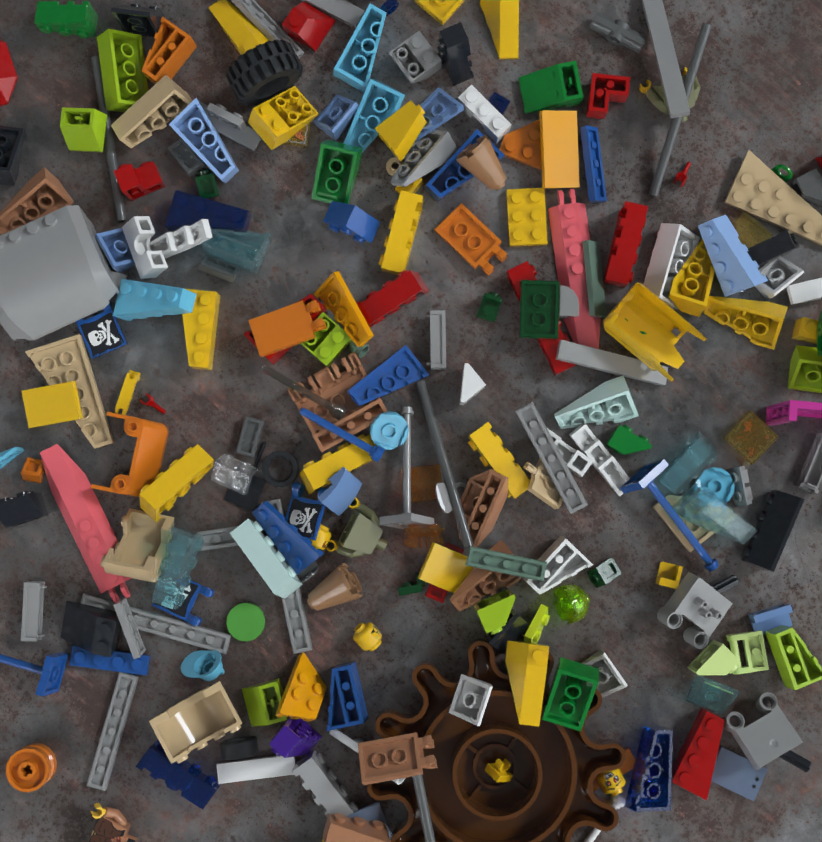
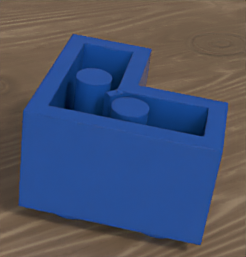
(351, 220)

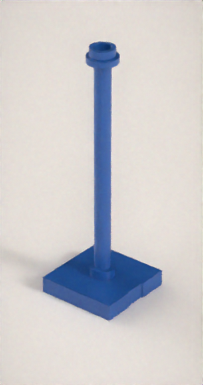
(644, 478)
(51, 672)

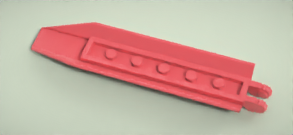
(568, 232)
(83, 517)

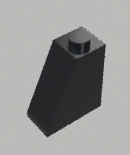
(773, 247)

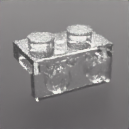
(233, 473)

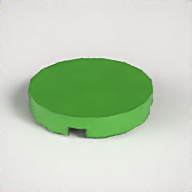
(245, 621)

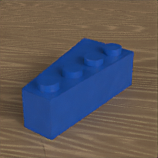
(452, 174)

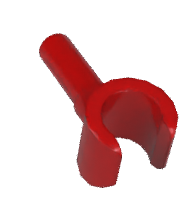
(681, 176)
(153, 404)

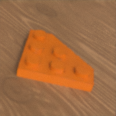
(524, 145)

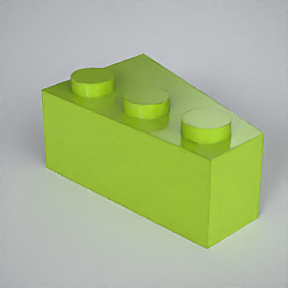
(793, 658)

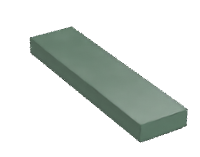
(594, 278)
(506, 563)

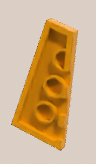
(341, 303)

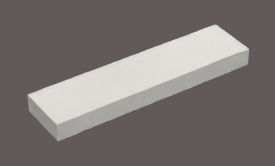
(254, 769)

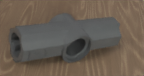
(617, 32)

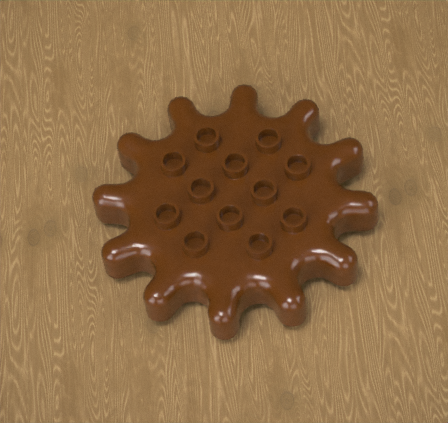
(549, 765)

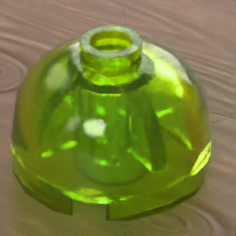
(571, 603)

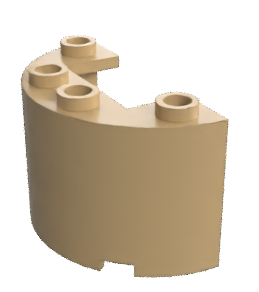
(141, 547)
(195, 722)

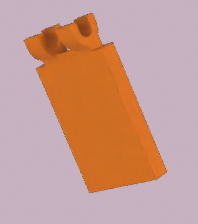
(471, 239)
(286, 327)

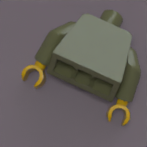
(657, 96)
(360, 534)

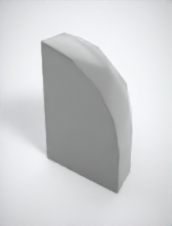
(568, 303)

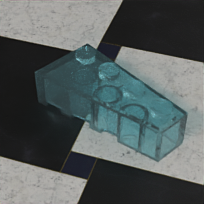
(177, 567)

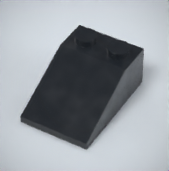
(138, 19)
(10, 154)
(91, 628)
(512, 631)

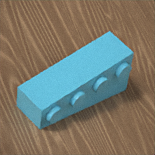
(359, 55)

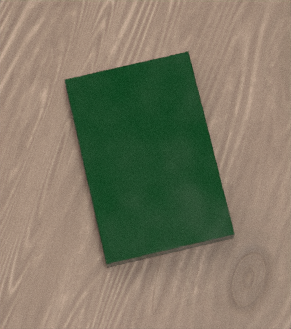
(539, 309)

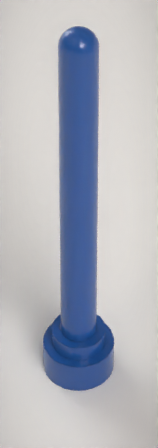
(374, 451)

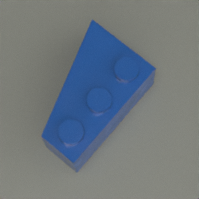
(346, 698)

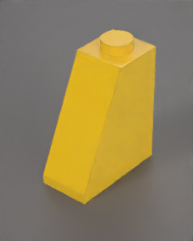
(402, 129)

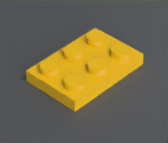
(526, 217)

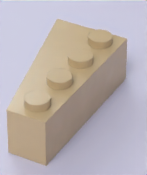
(151, 112)

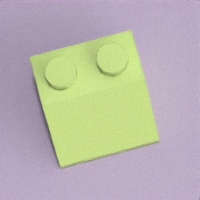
(714, 660)

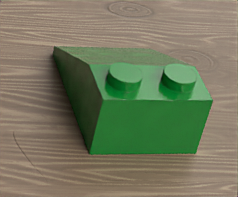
(336, 172)
(571, 694)

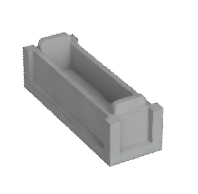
(437, 339)
(812, 470)
(32, 611)

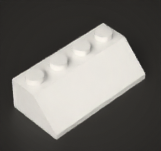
(670, 252)

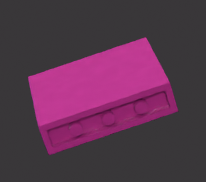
(789, 410)

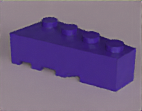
(294, 738)

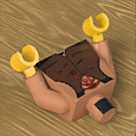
(110, 826)

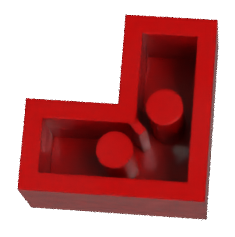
(605, 89)
(139, 181)

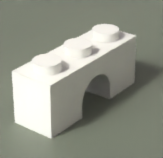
(493, 122)
(138, 235)
(575, 460)

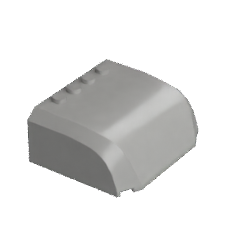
(52, 274)

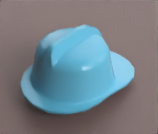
(203, 665)

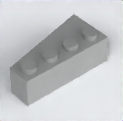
(323, 784)

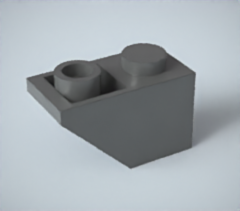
(809, 187)

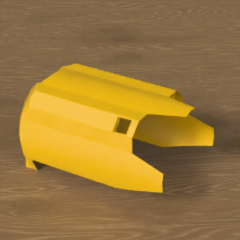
(646, 314)

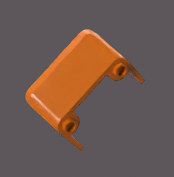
(146, 458)

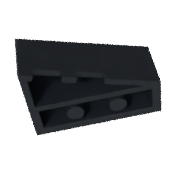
(453, 52)

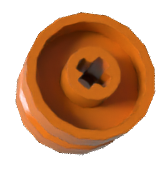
(31, 767)

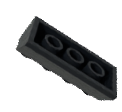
(773, 530)

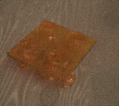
(424, 482)
(414, 531)

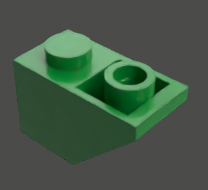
(625, 442)

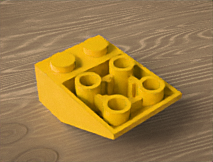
(281, 117)

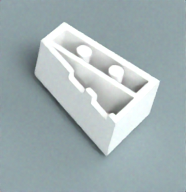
(562, 562)

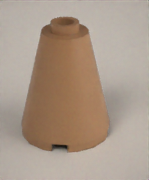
(483, 163)
(335, 589)

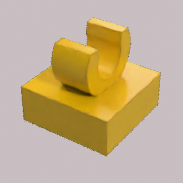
(499, 770)

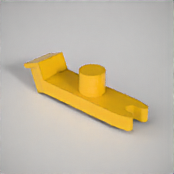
(127, 391)

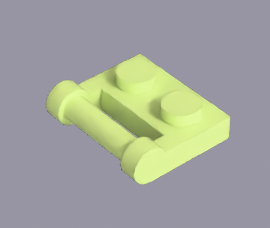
(754, 651)

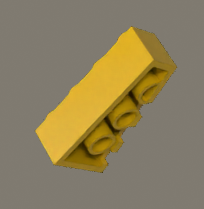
(402, 232)
(348, 456)
(499, 459)
(174, 482)

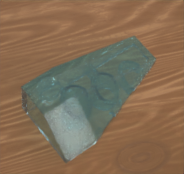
(710, 512)

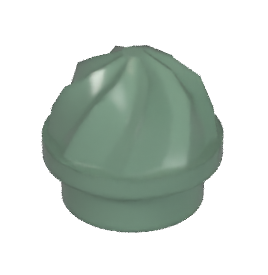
(360, 351)

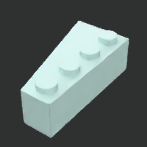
(266, 559)

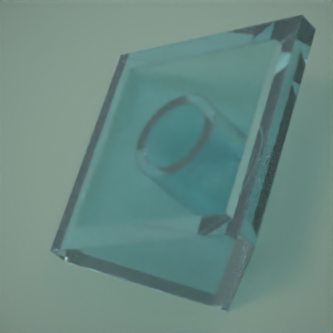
(711, 694)

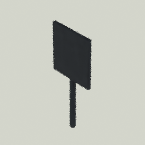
(256, 486)

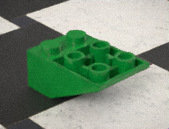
(551, 88)

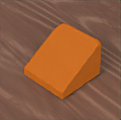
(33, 470)

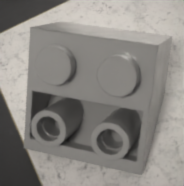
(416, 58)

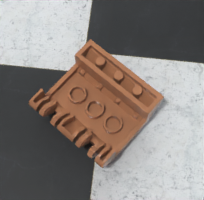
(334, 389)

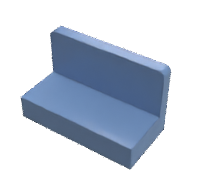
(771, 617)

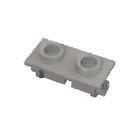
(742, 494)

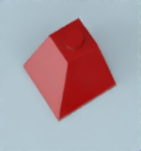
(307, 25)

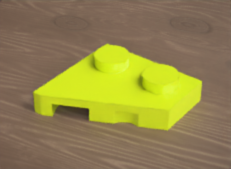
(539, 621)

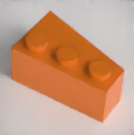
(168, 52)

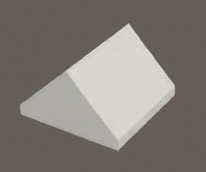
(779, 275)
(471, 384)
(609, 677)
(470, 699)

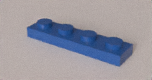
(593, 164)
(118, 662)

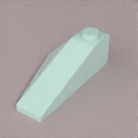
(604, 403)

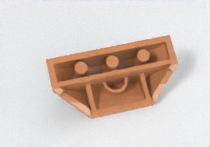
(483, 503)

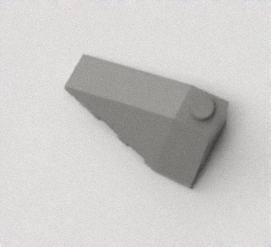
(424, 157)

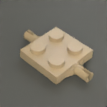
(542, 485)

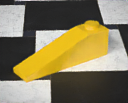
(503, 23)
(237, 26)
(693, 282)
(752, 318)
(527, 678)

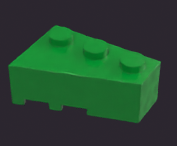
(66, 19)

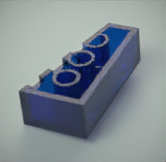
(189, 209)
(652, 772)
(183, 776)

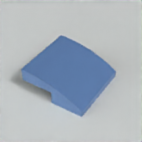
(341, 492)

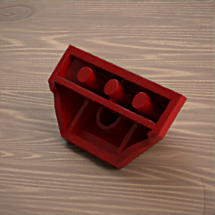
(8, 74)

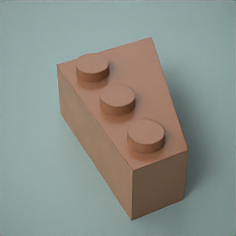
(347, 829)

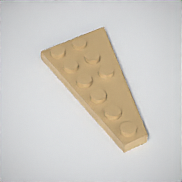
(769, 198)
(67, 362)

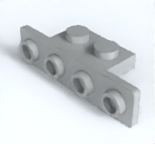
(232, 126)

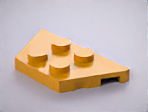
(303, 692)

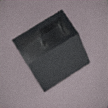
(22, 509)

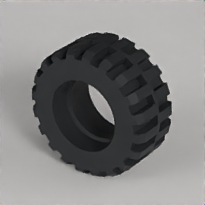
(264, 72)

